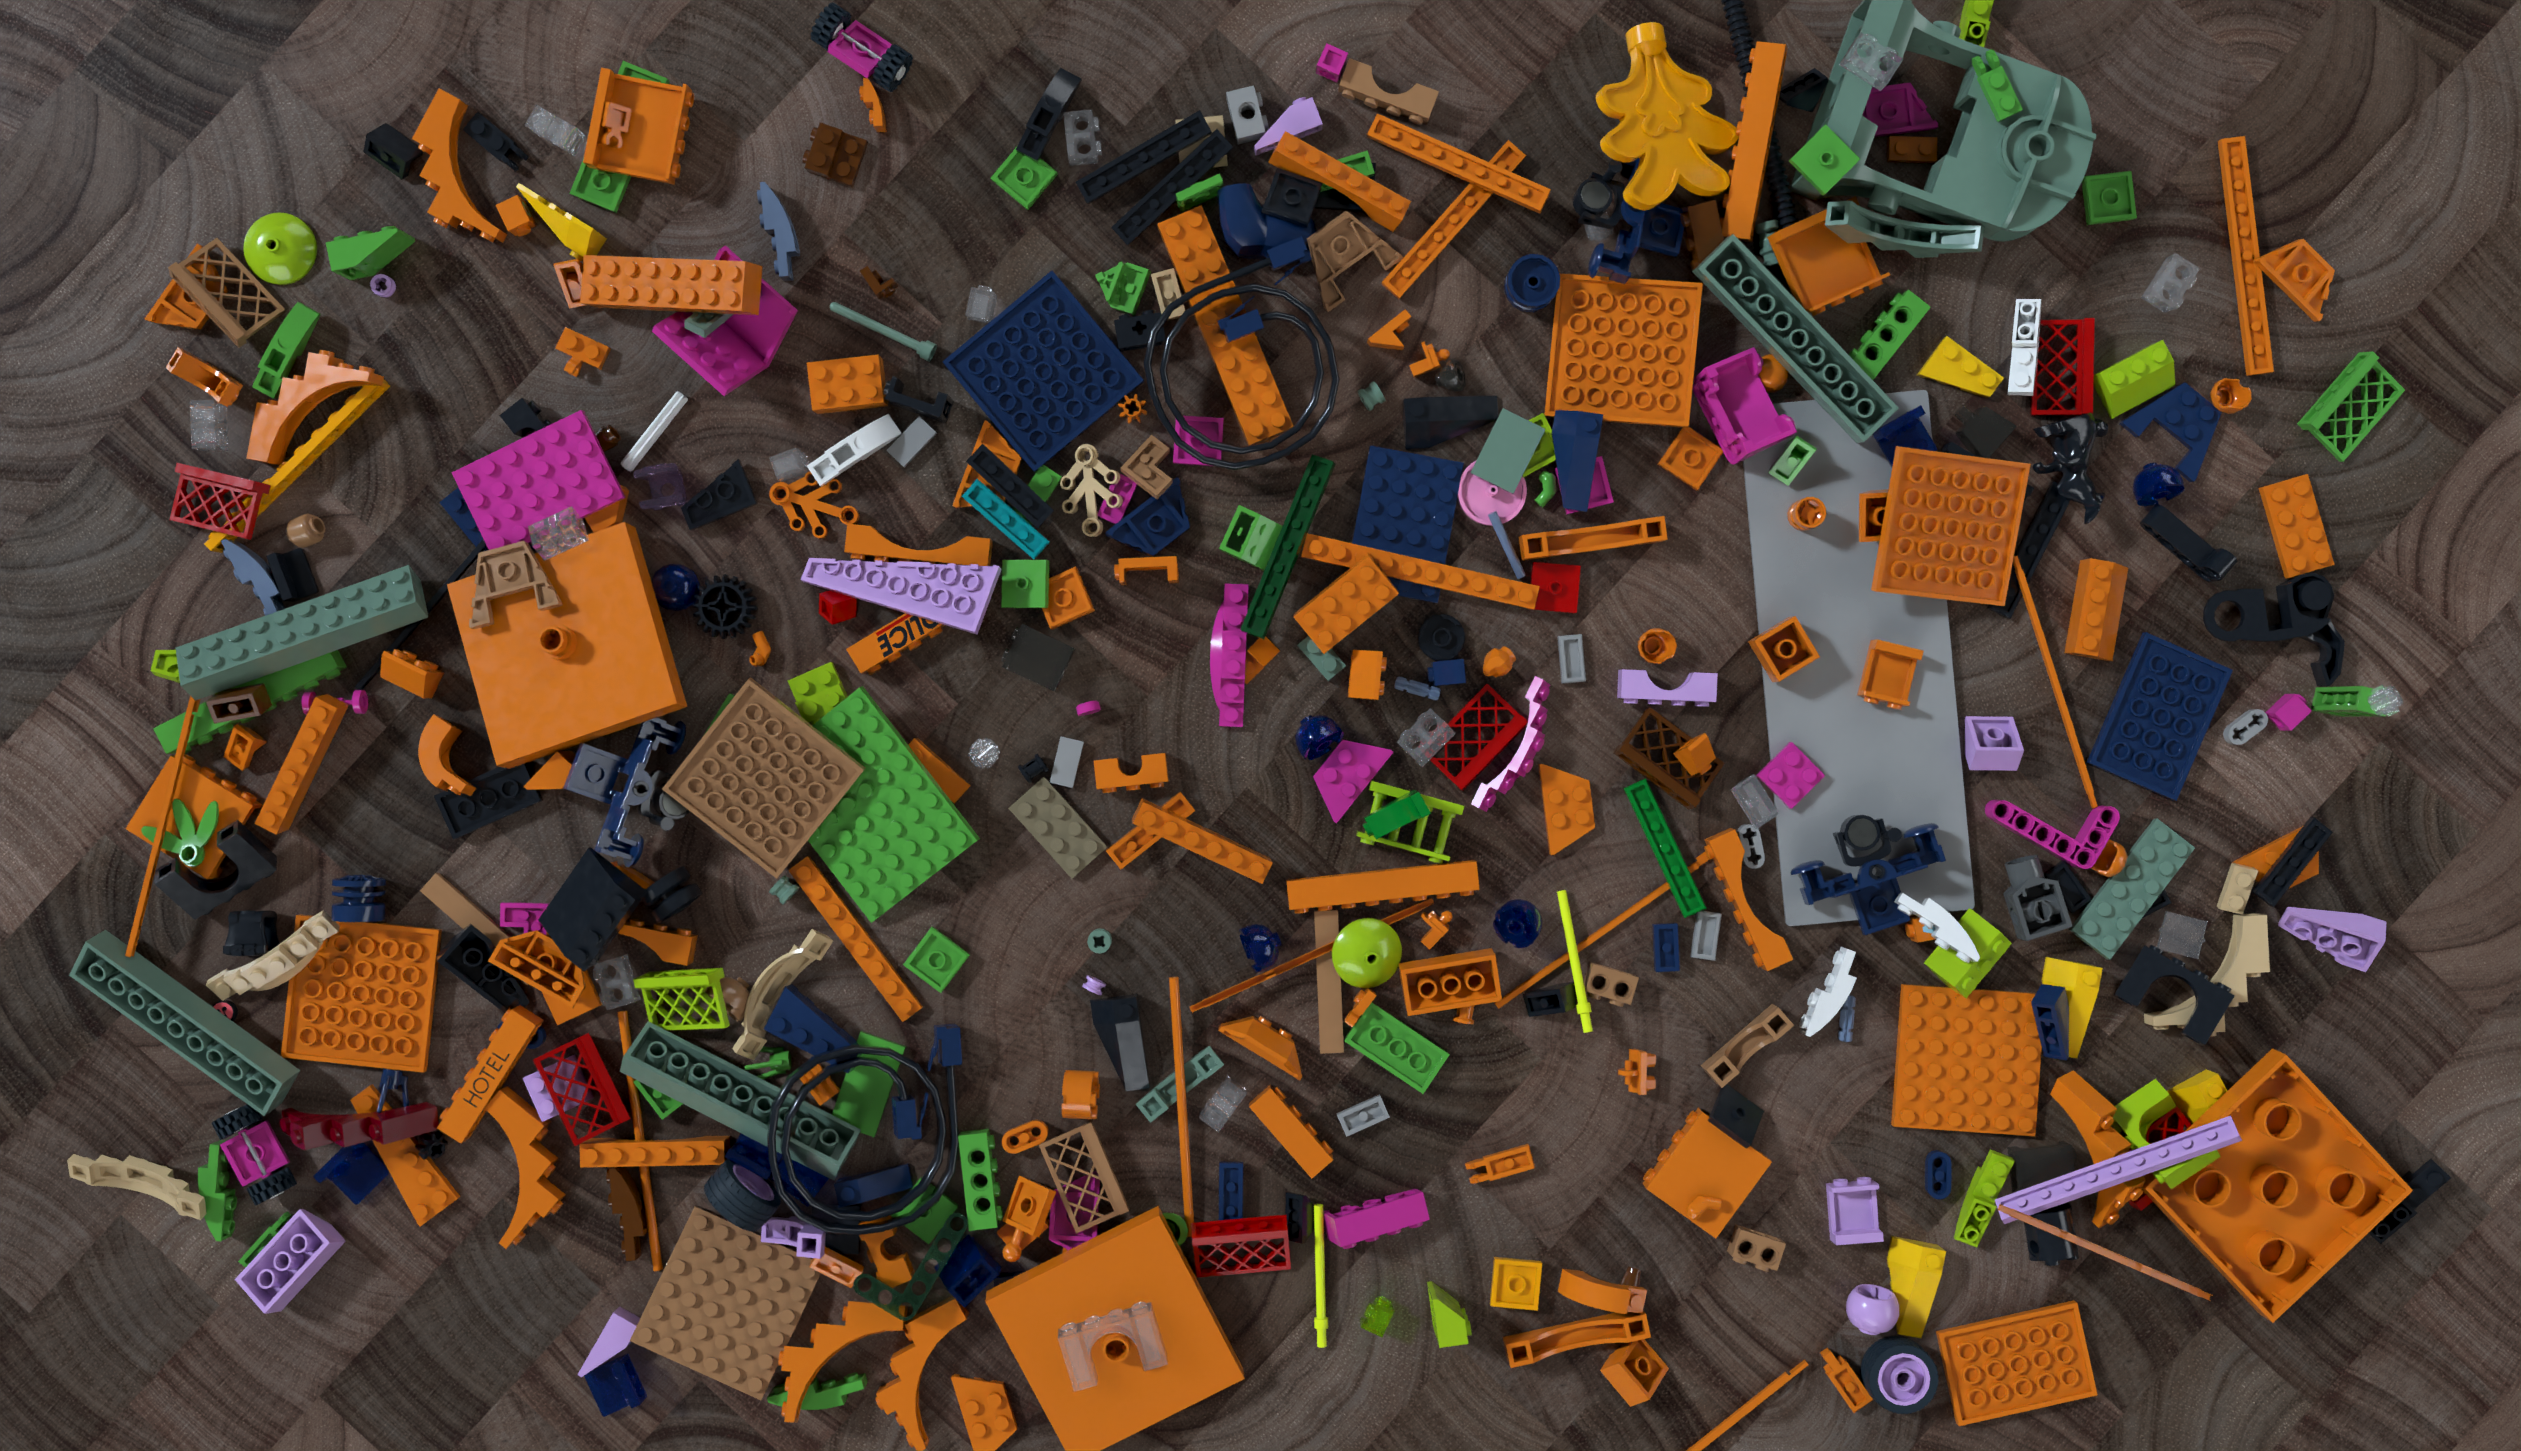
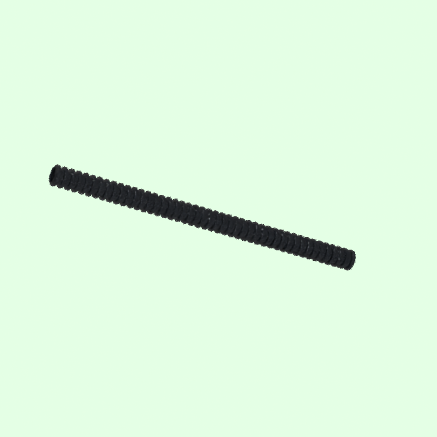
(1774, 168)

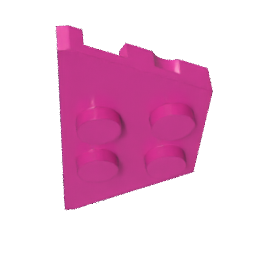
(1897, 111)
(1347, 774)
(1061, 1228)

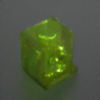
(1377, 1316)

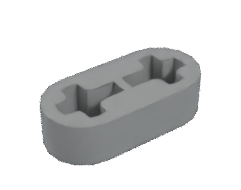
(2242, 723)
(1756, 845)

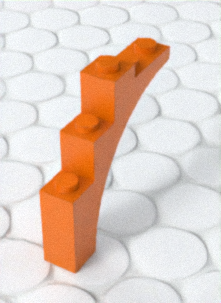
(438, 138)
(278, 420)
(2094, 1118)
(535, 1162)
(805, 1363)
(903, 1392)

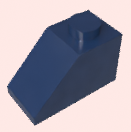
(1447, 672)

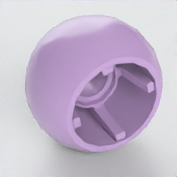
(1872, 1309)

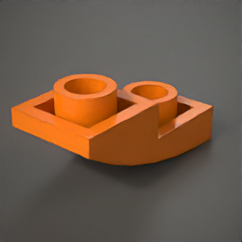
(872, 100)

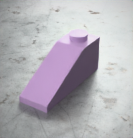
(1299, 120)
(612, 1340)

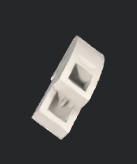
(2025, 347)
(853, 449)
(1947, 930)
(1827, 1003)

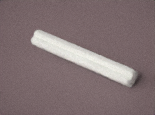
(654, 431)

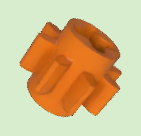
(1136, 414)

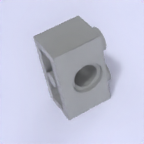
(1246, 129)

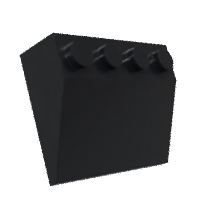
(590, 909)

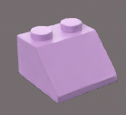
(1992, 743)
(541, 1097)

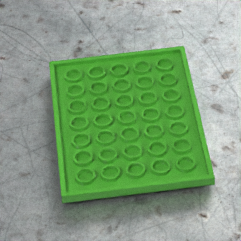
(893, 820)

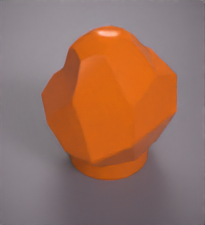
(1498, 662)

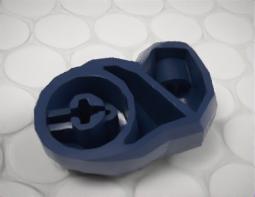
(1250, 230)

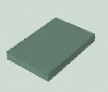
(1508, 451)

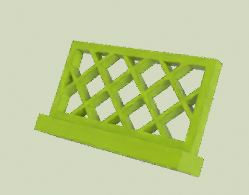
(684, 979)

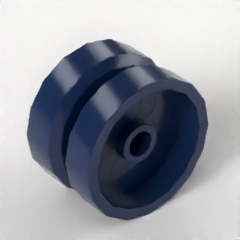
(1532, 269)

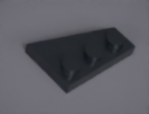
(721, 498)

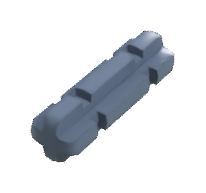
(1417, 688)
(1847, 1020)

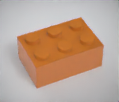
(847, 384)

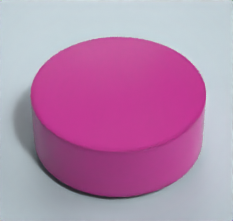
(1088, 708)

